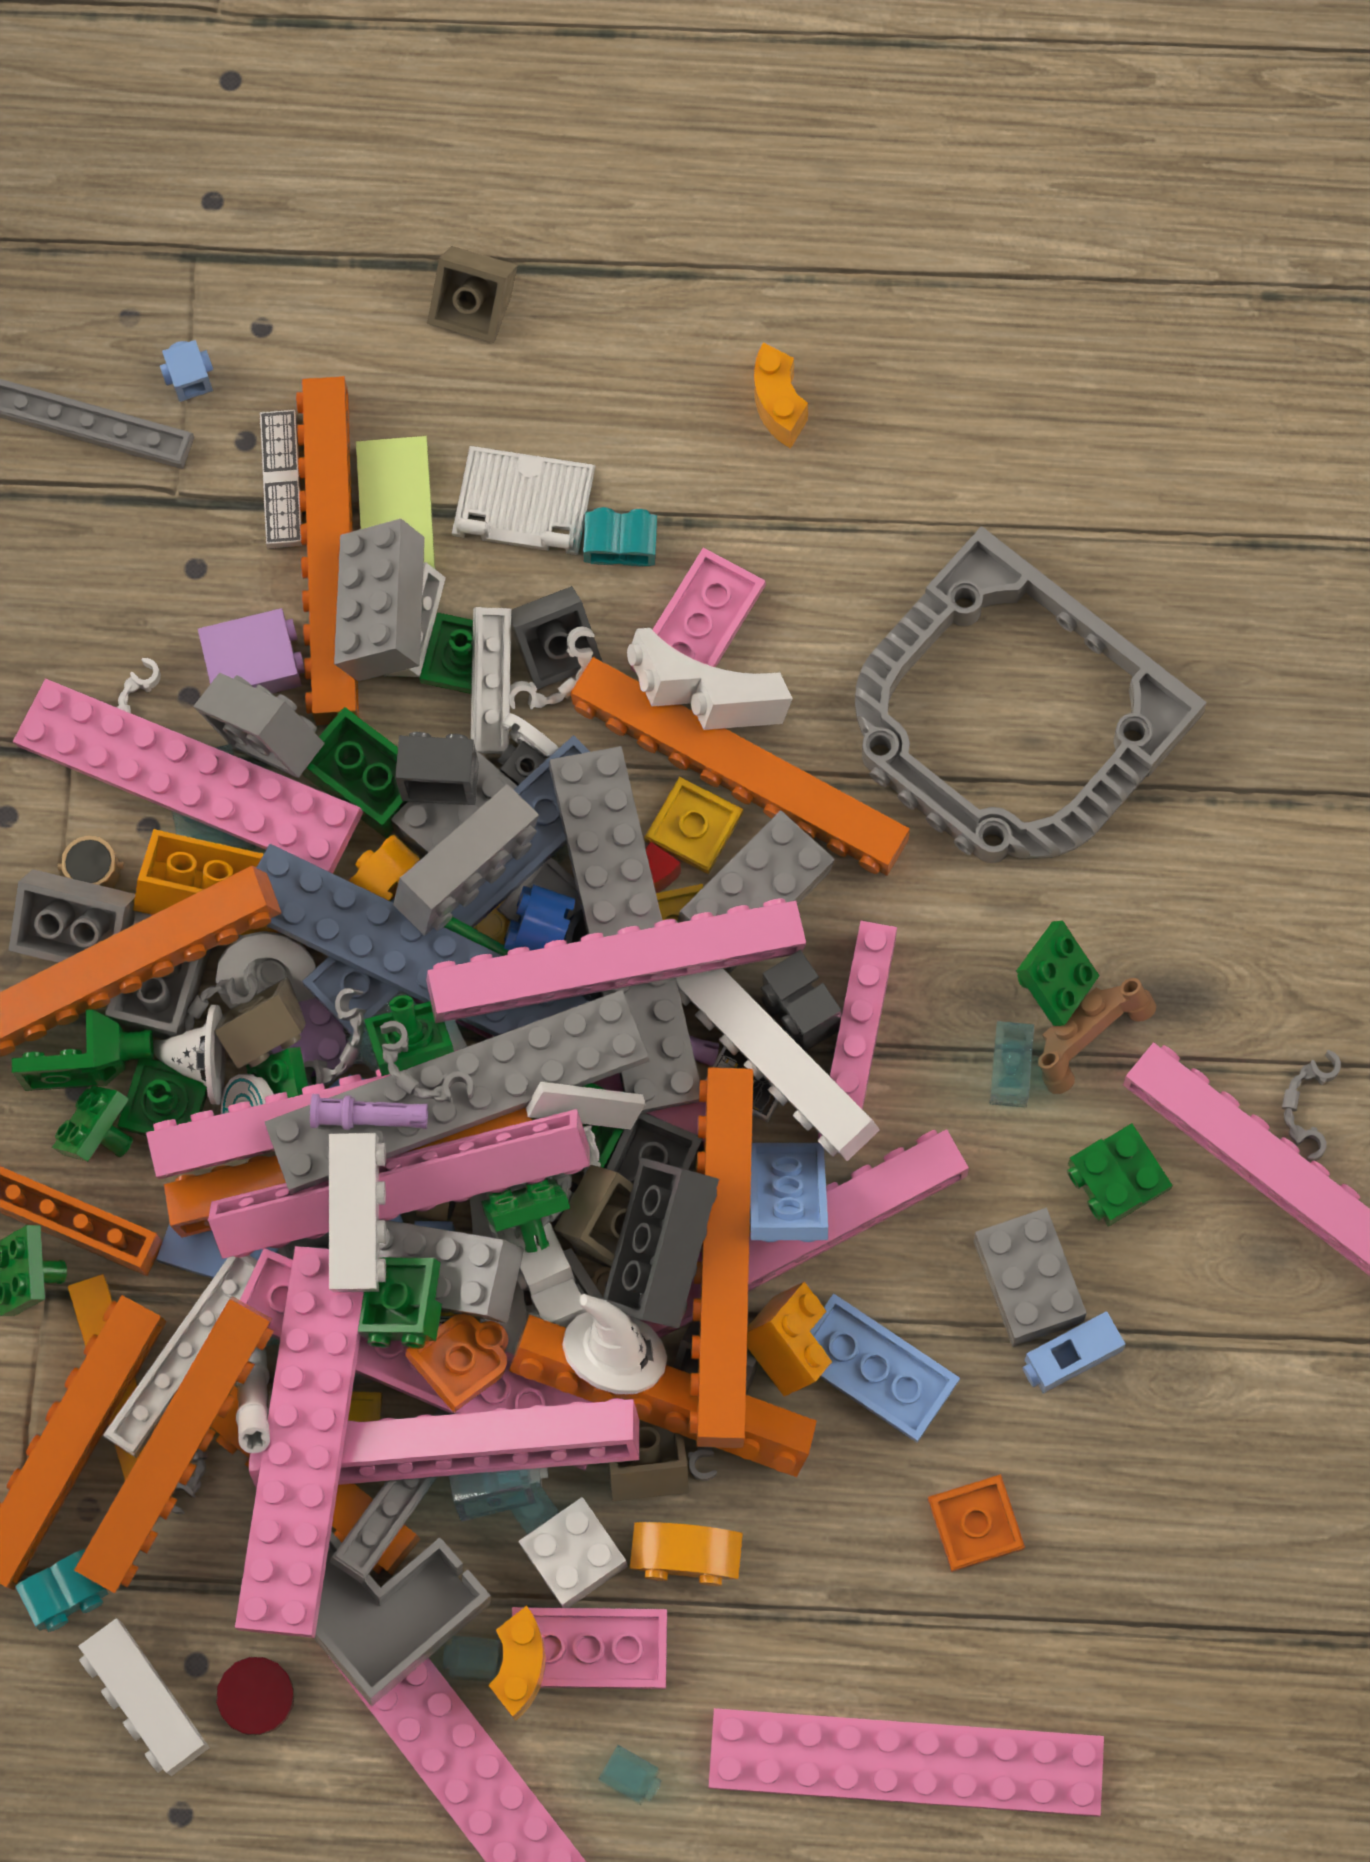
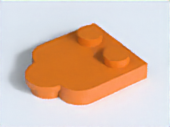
(462, 1359)

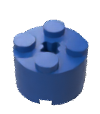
(540, 918)

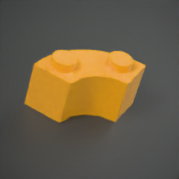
(776, 400)
(686, 1551)
(522, 1663)

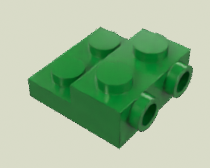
(1118, 1175)
(404, 1305)

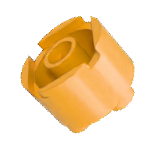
(382, 870)

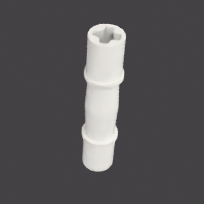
(253, 1406)

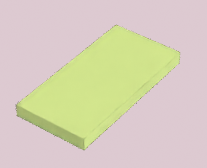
(396, 485)

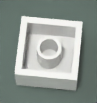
(573, 1553)

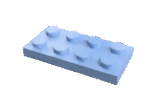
(788, 1192)
(881, 1369)

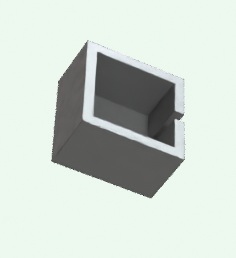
(437, 769)
(805, 1011)

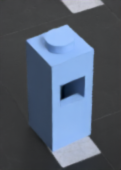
(1073, 1353)

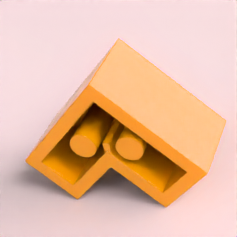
(783, 1339)

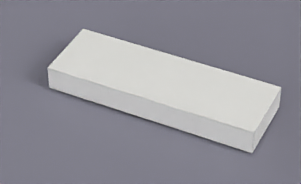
(593, 1105)

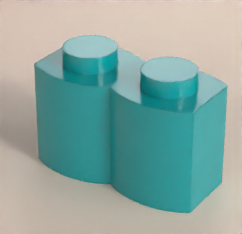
(620, 538)
(58, 1593)

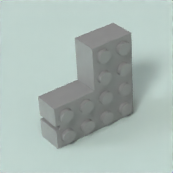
(393, 1629)

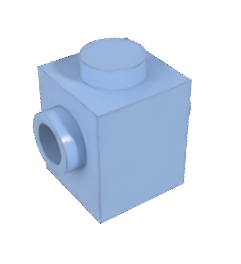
(187, 369)

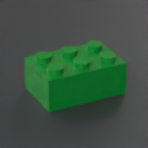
(359, 769)

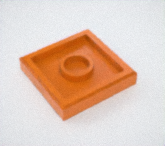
(976, 1523)

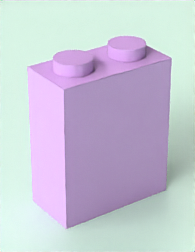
(254, 649)

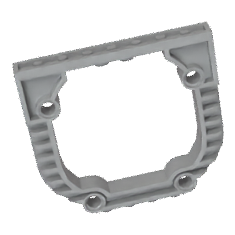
(992, 575)

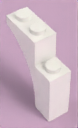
(715, 694)

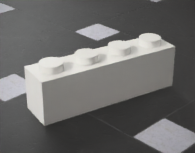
(355, 1212)
(143, 1698)

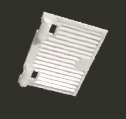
(523, 499)

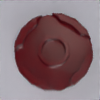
(255, 1696)

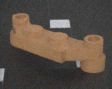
(1089, 1020)

